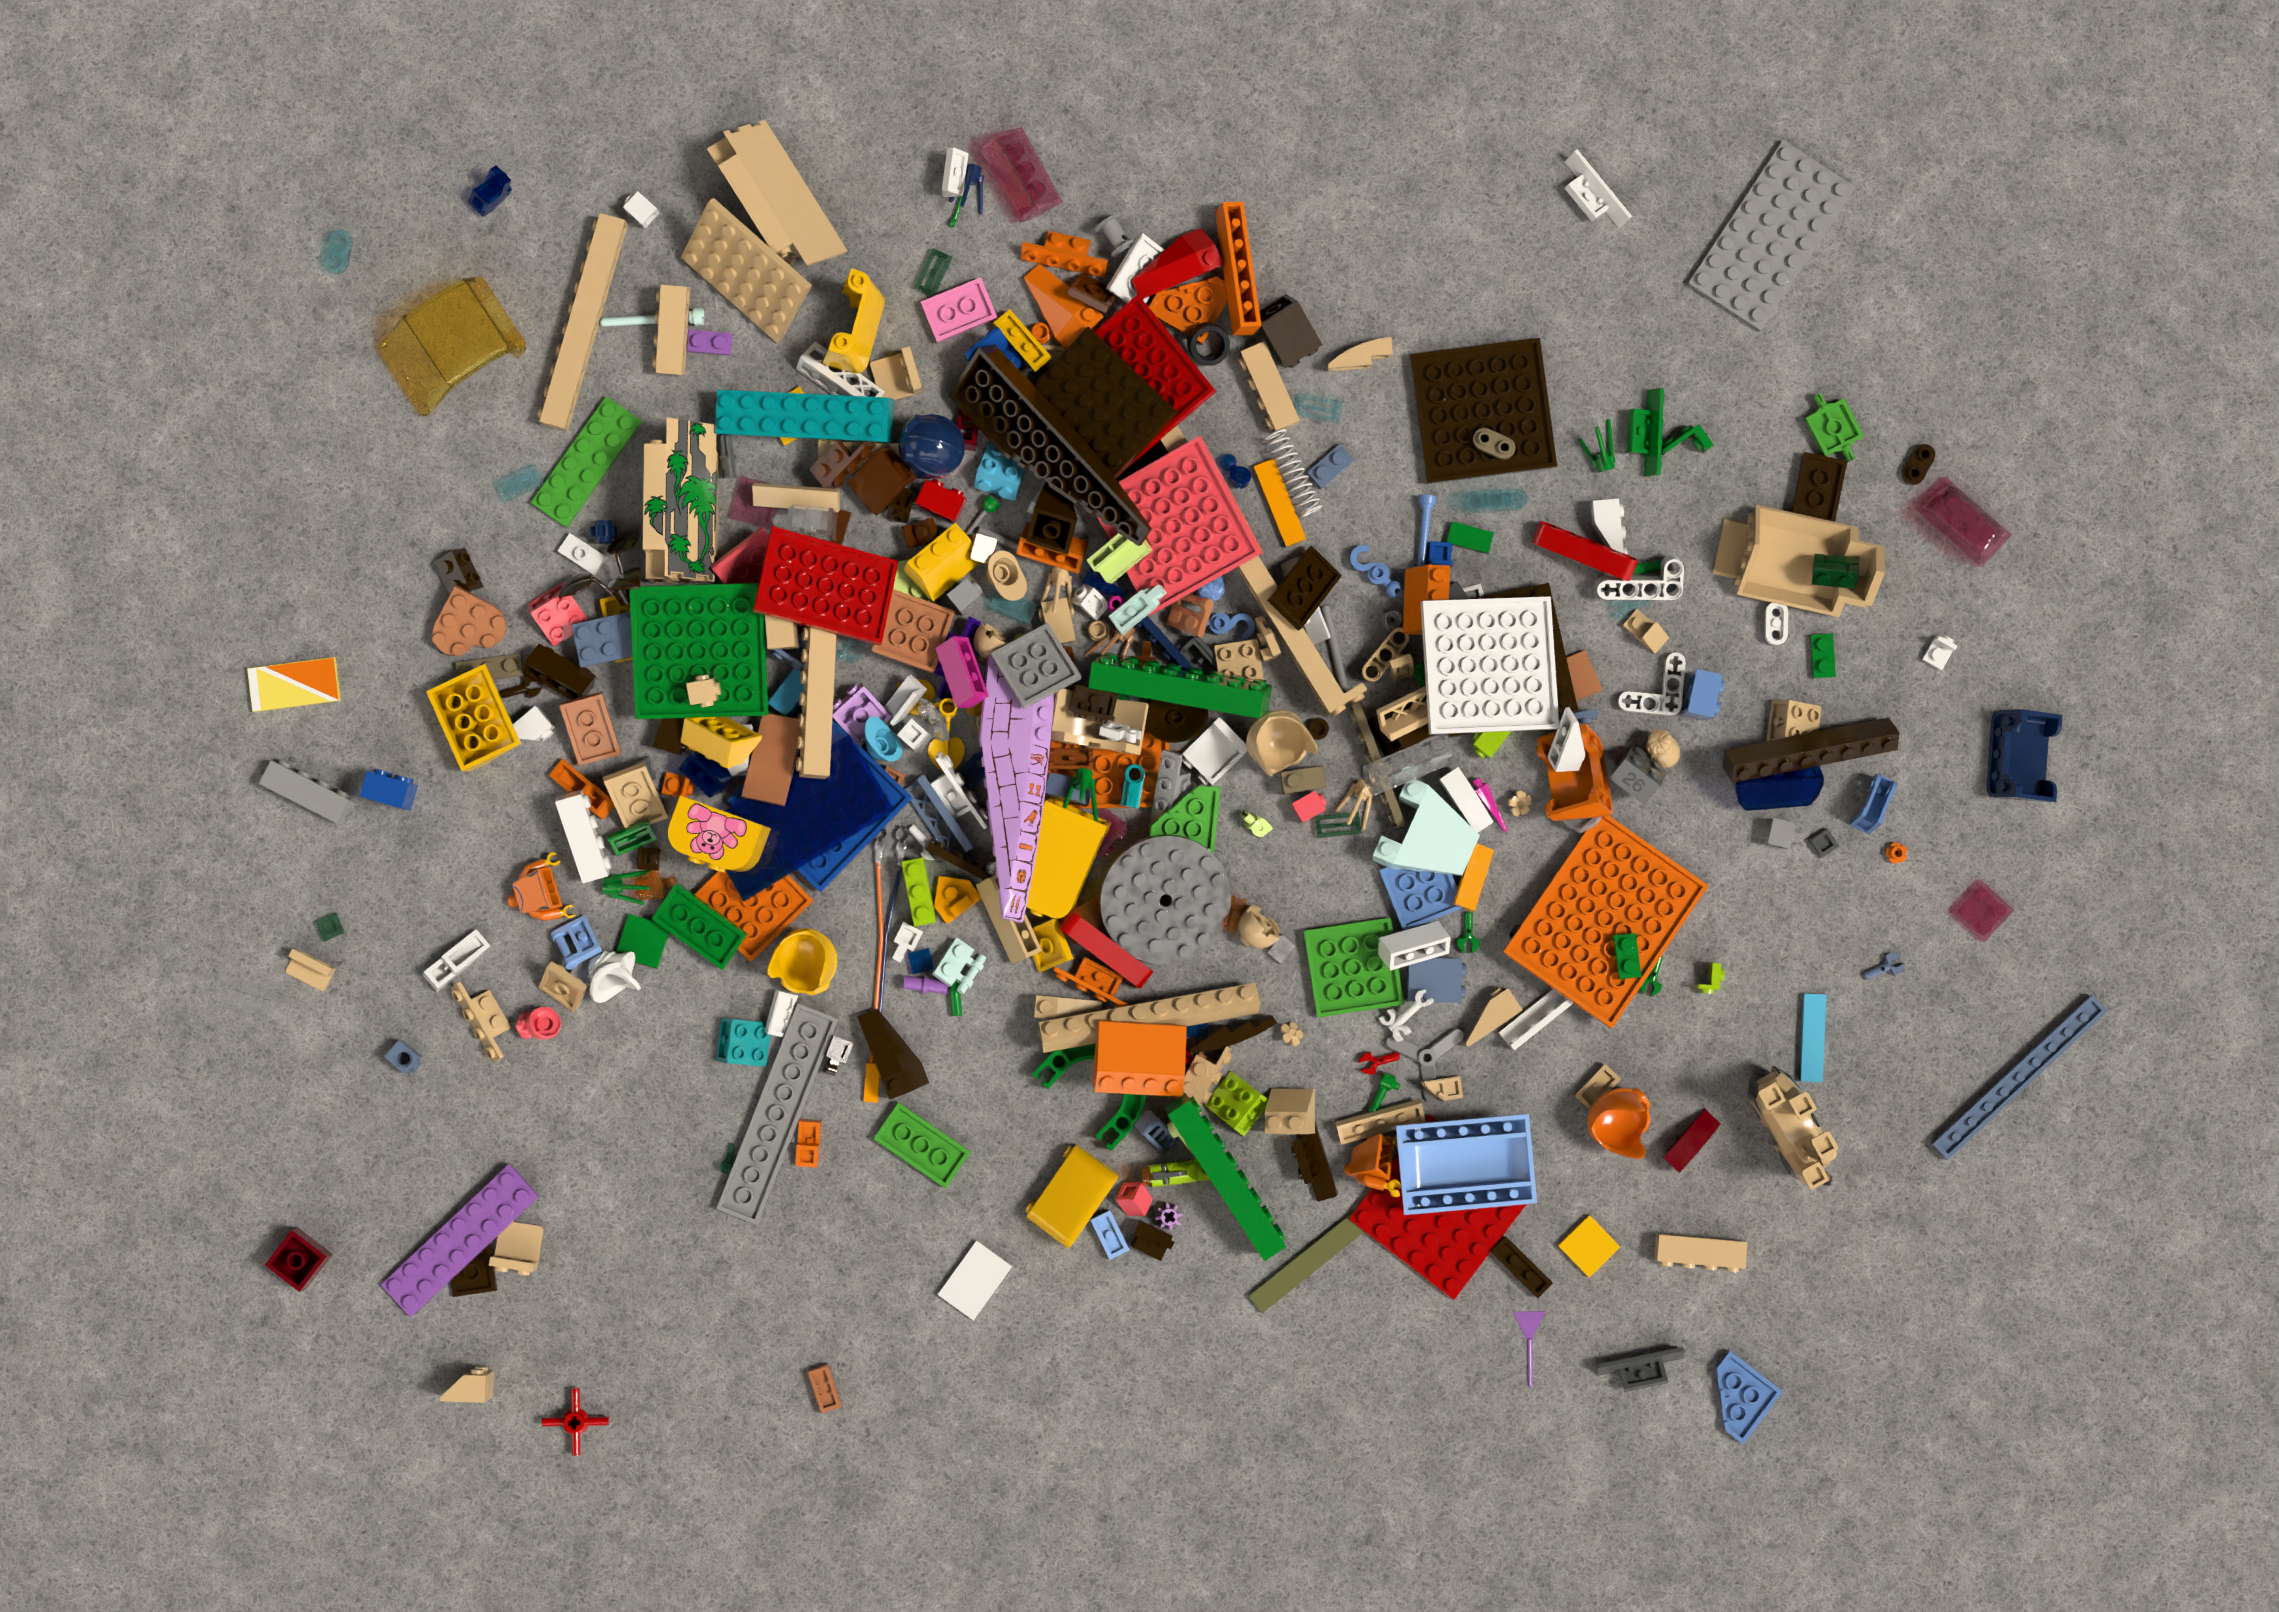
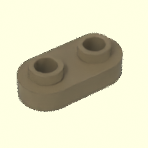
(1494, 443)

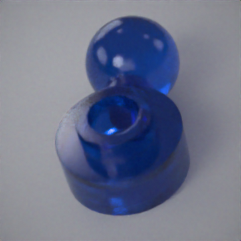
(1239, 475)

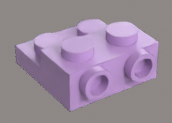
(855, 710)

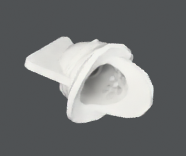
(607, 974)

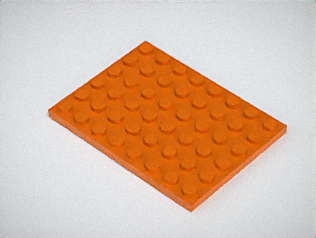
(1603, 890)

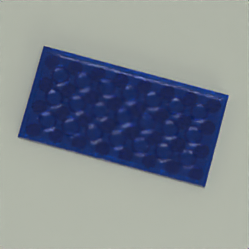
(814, 818)

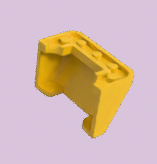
(854, 350)
(1072, 1196)

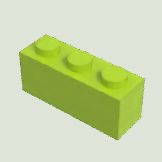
(919, 892)

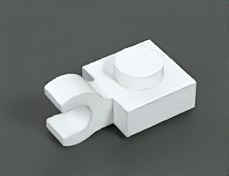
(907, 939)

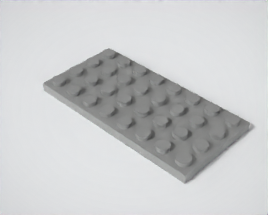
(1771, 235)

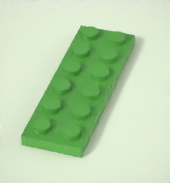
(586, 462)

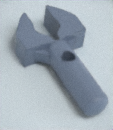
(1885, 967)

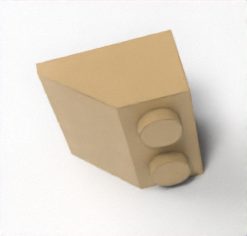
(1290, 1111)
(472, 1387)

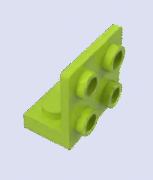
(1237, 1103)

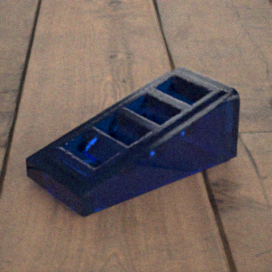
(1096, 580)

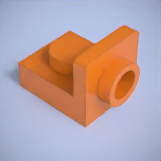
(677, 785)

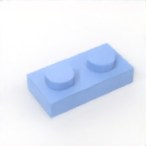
(1109, 1234)

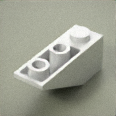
(1607, 522)

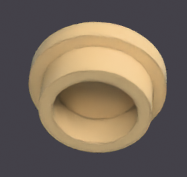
(1098, 630)

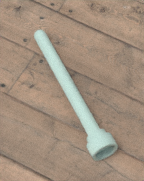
(695, 318)

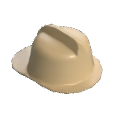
(1006, 576)

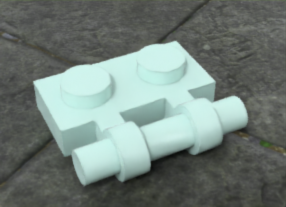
(952, 963)

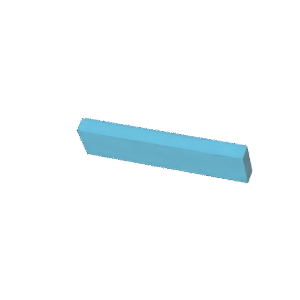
(1812, 1037)

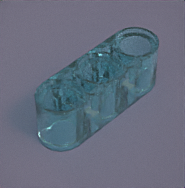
(1505, 501)

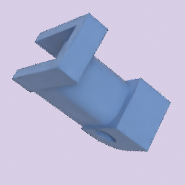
(1879, 795)

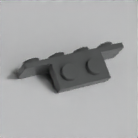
(1641, 1370)

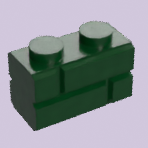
(1835, 571)

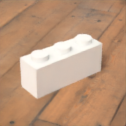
(1414, 945)

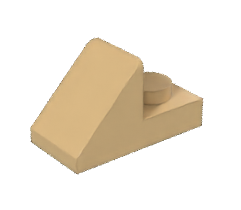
(1646, 631)

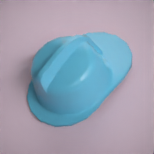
(881, 740)

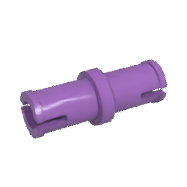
(925, 985)

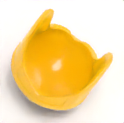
(804, 961)

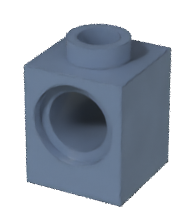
(395, 1053)

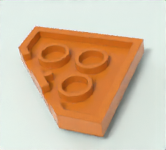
(1191, 305)

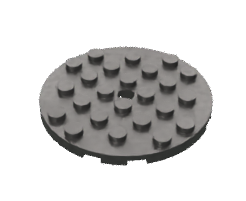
(1161, 867)

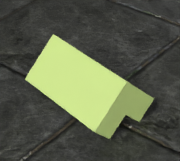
(1117, 557)

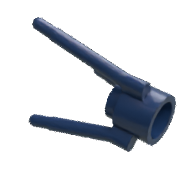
(973, 176)

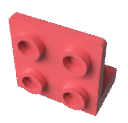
(556, 615)

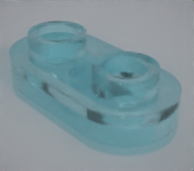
(336, 252)

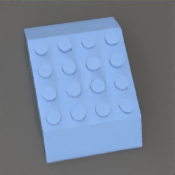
(1466, 1164)

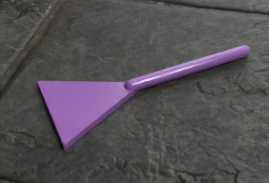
(1529, 1323)

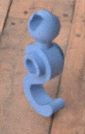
(1377, 572)
(1221, 624)

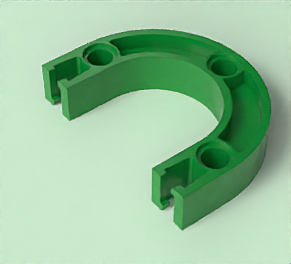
(1131, 1105)

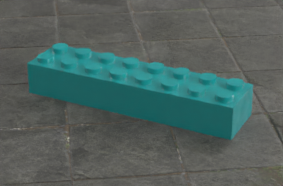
(804, 416)

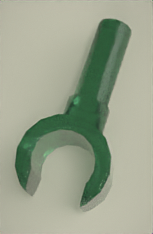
(725, 1165)

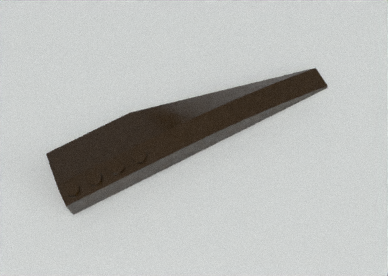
(1041, 440)

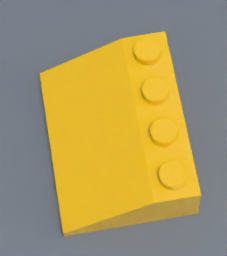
(474, 718)

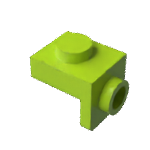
(1716, 975)

